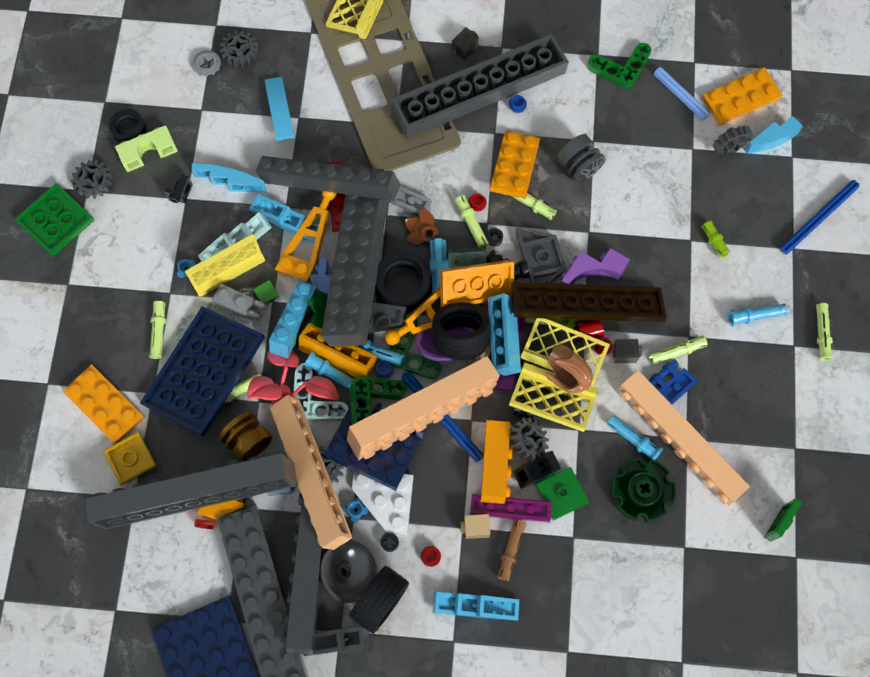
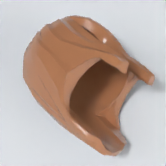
(570, 370)

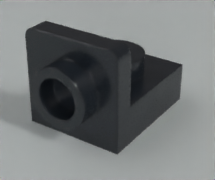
(181, 190)

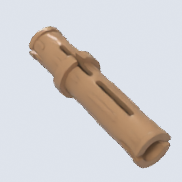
(510, 553)

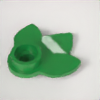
(318, 305)

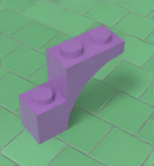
(609, 265)

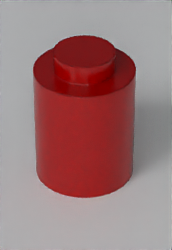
(591, 328)

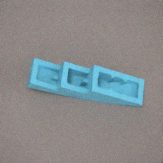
(279, 108)
(236, 180)
(281, 215)
(476, 606)

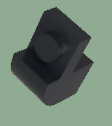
(537, 470)

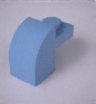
(321, 278)

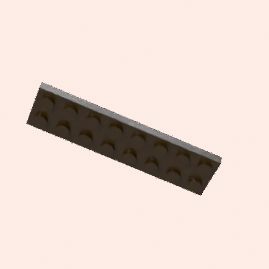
(587, 302)

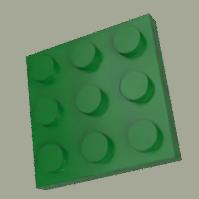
(54, 219)

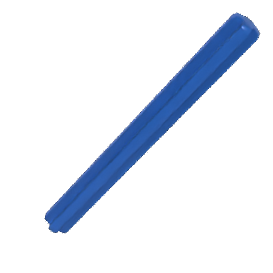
(819, 217)
(447, 422)

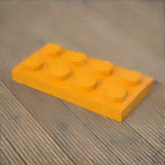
(742, 96)
(515, 164)
(476, 282)
(103, 404)

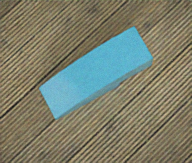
(774, 136)

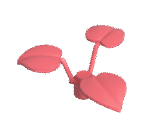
(264, 387)

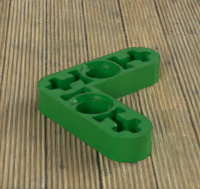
(621, 72)
(410, 356)
(369, 392)

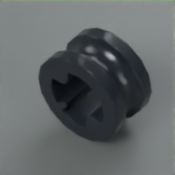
(498, 232)
(385, 546)

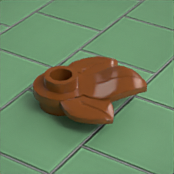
(419, 227)

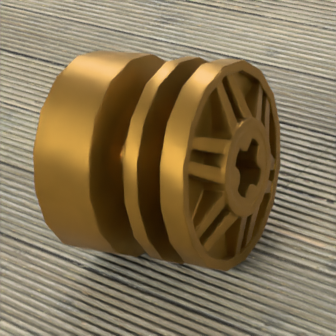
(245, 437)

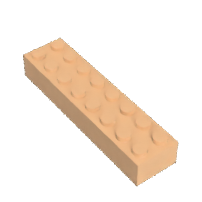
(422, 408)

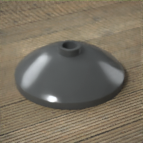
(358, 570)

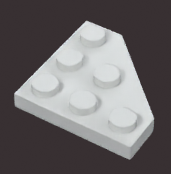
(386, 505)

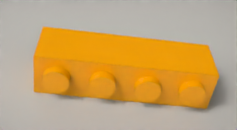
(347, 359)
(495, 462)

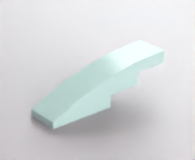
(256, 225)

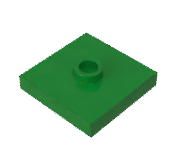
(564, 493)
(783, 520)

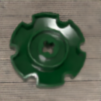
(657, 495)

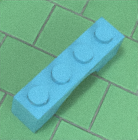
(286, 330)

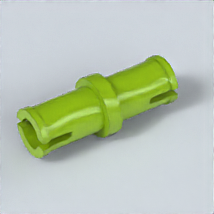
(715, 239)

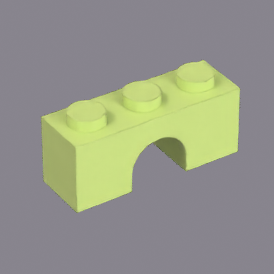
(132, 150)

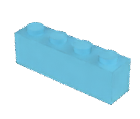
(504, 335)

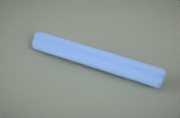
(681, 93)

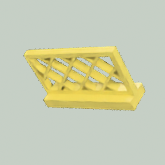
(365, 20)
(227, 265)
(543, 361)
(537, 378)

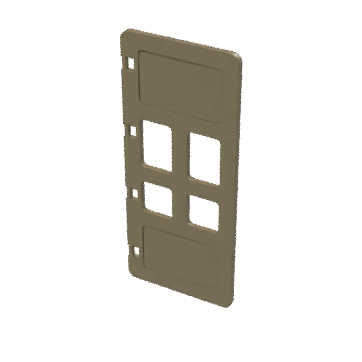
(378, 128)

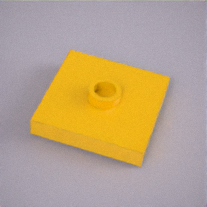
(129, 458)

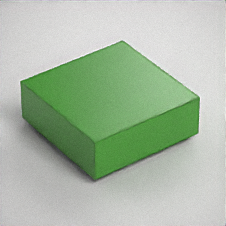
(266, 292)

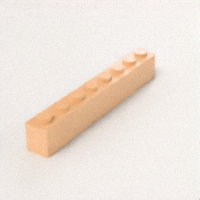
(683, 438)
(310, 473)

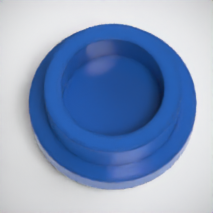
(517, 104)
(384, 369)

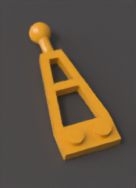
(297, 267)
(393, 336)

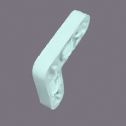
(312, 405)

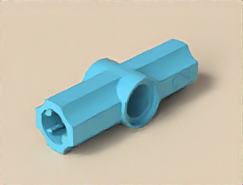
(438, 260)

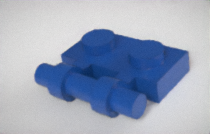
(675, 387)

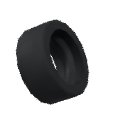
(121, 116)

